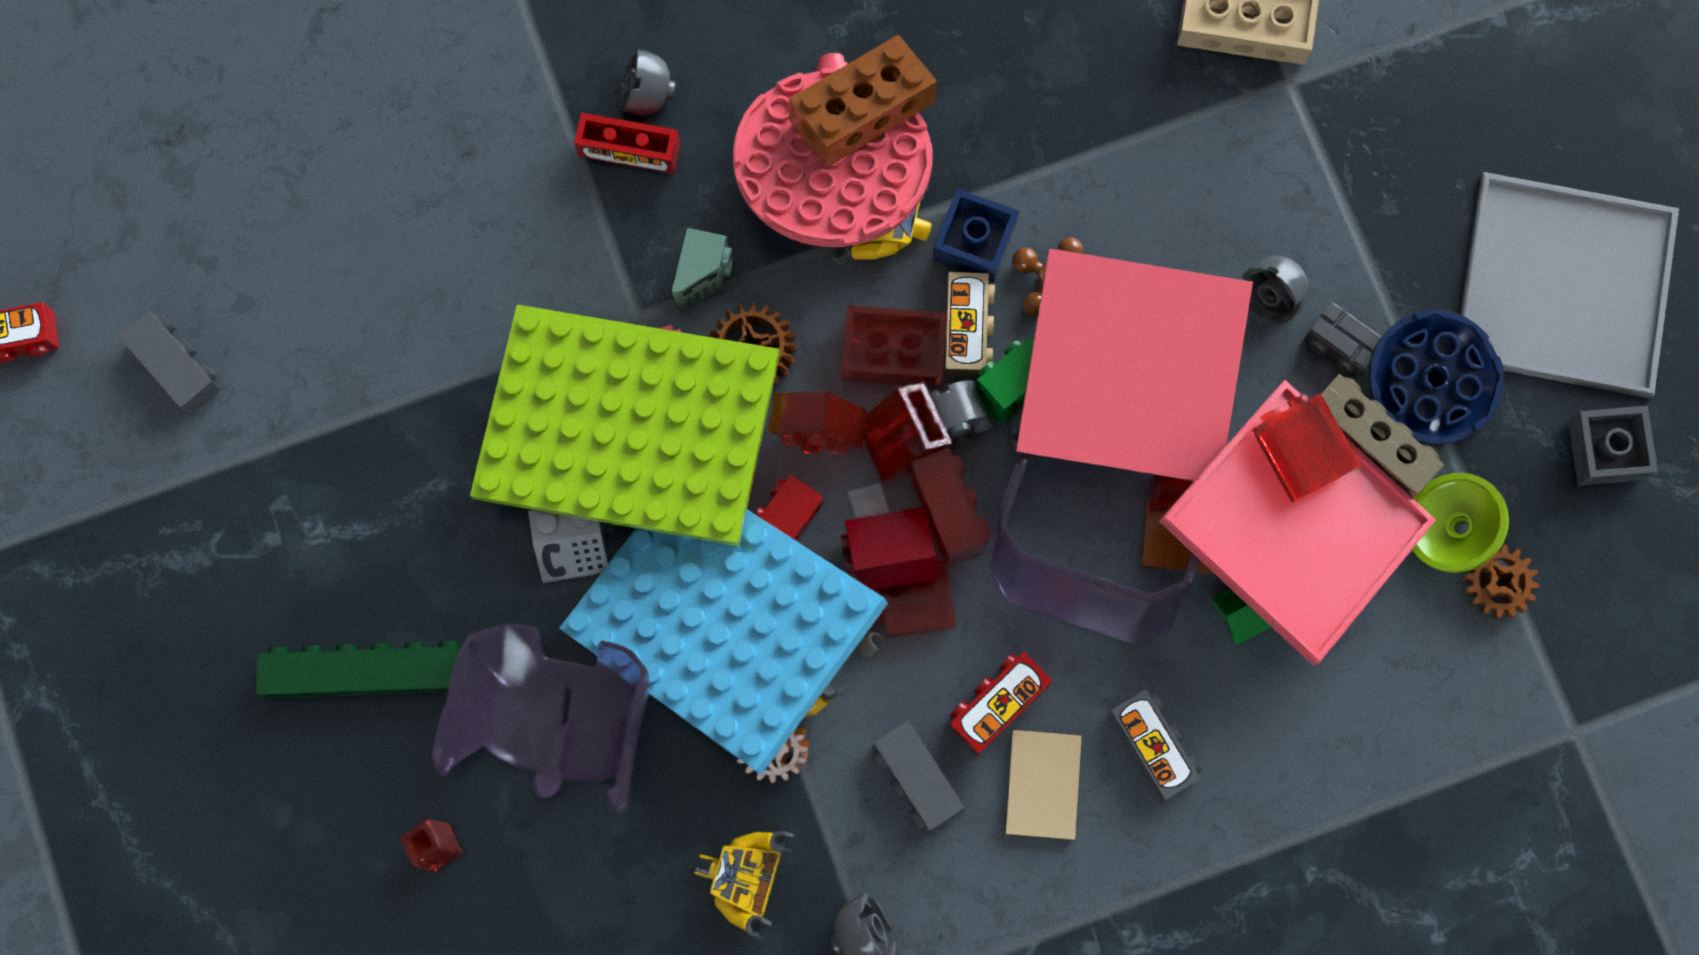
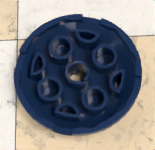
(1466, 368)

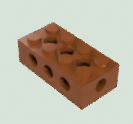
(862, 100)

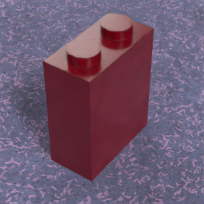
(890, 549)

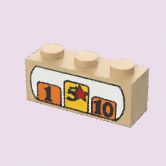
(968, 324)

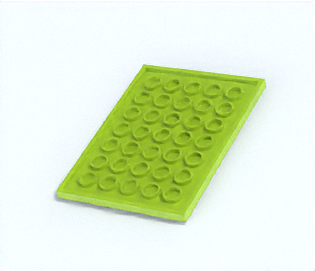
(626, 425)

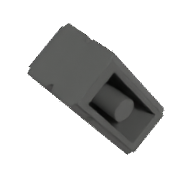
(1343, 340)

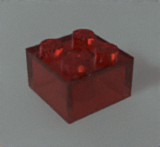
(817, 422)

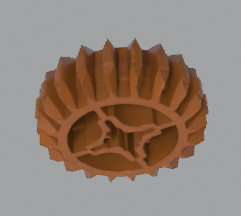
(744, 321)

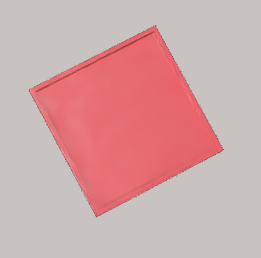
(1133, 365)
(1300, 561)

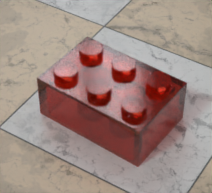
(894, 346)
(949, 507)

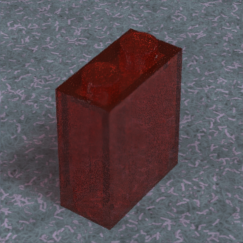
(903, 431)
(1305, 445)

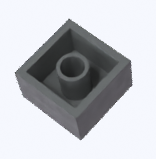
(1612, 445)

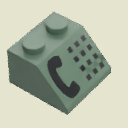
(701, 267)

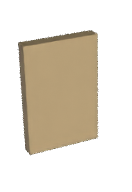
(1043, 785)

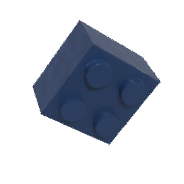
(975, 234)

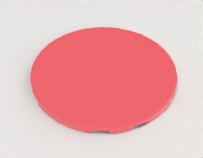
(821, 204)

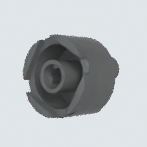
(962, 411)

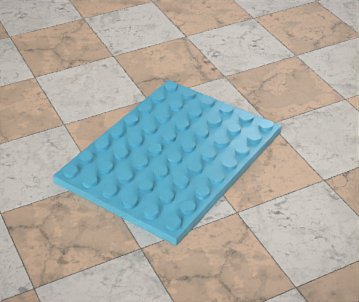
(729, 631)

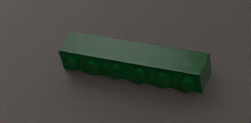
(356, 671)

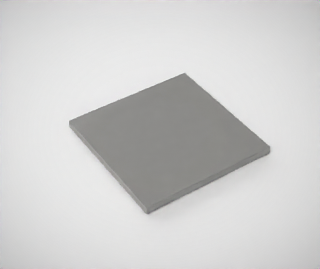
(1570, 282)

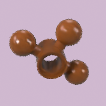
(1026, 261)

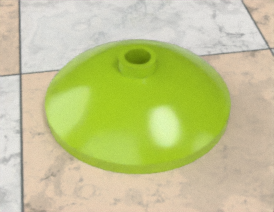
(1458, 501)

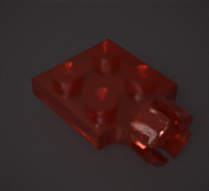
(918, 606)

